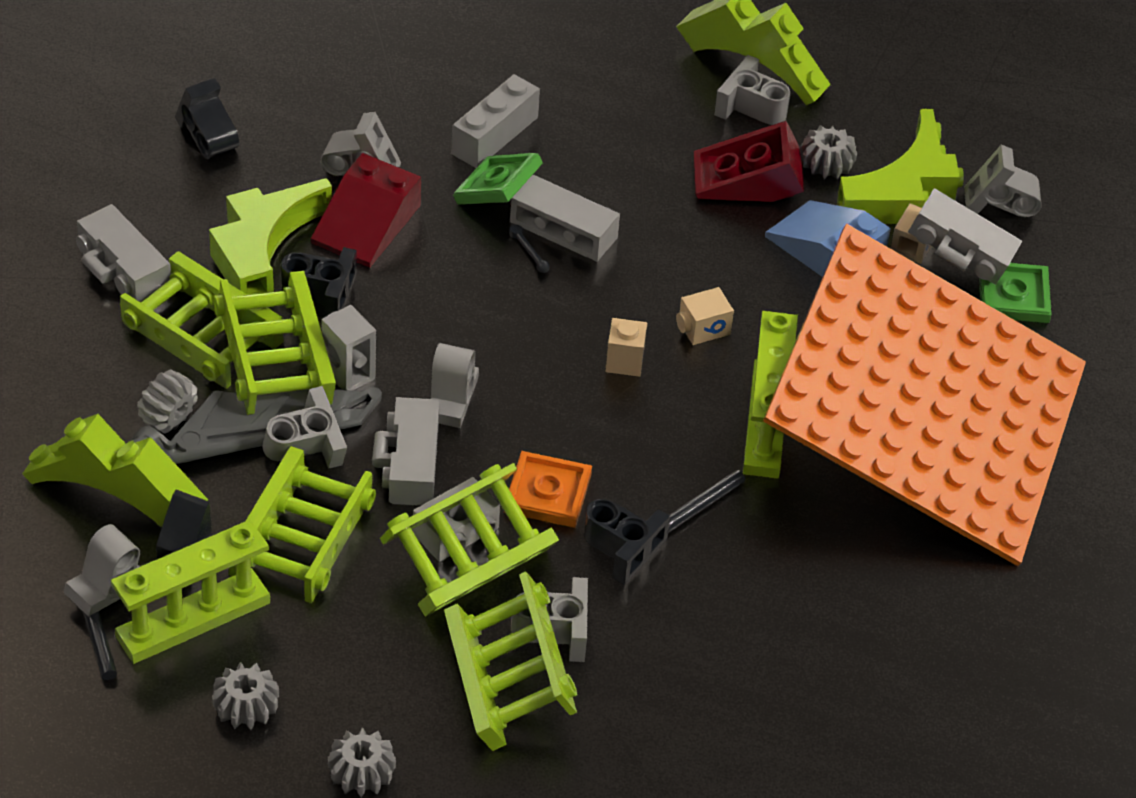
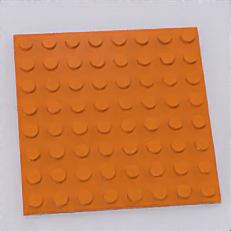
(927, 394)

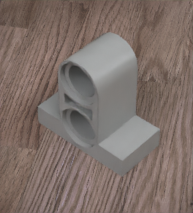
(753, 94)
(348, 145)
(1003, 186)
(453, 382)
(295, 428)
(106, 558)
(567, 618)

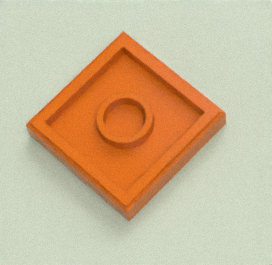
(550, 488)

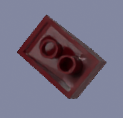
(751, 166)
(368, 209)

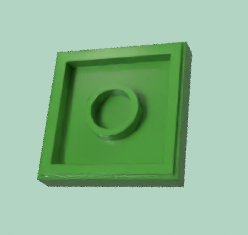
(497, 178)
(1020, 293)

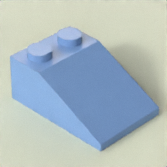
(815, 229)

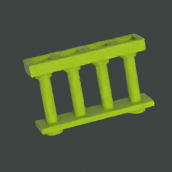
(202, 286)
(302, 324)
(763, 441)
(279, 499)
(470, 574)
(200, 611)
(474, 658)

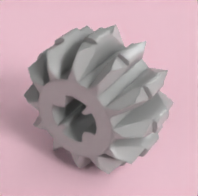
(828, 152)
(167, 401)
(245, 695)
(361, 762)

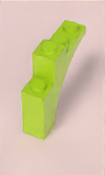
(766, 36)
(908, 179)
(258, 227)
(101, 459)

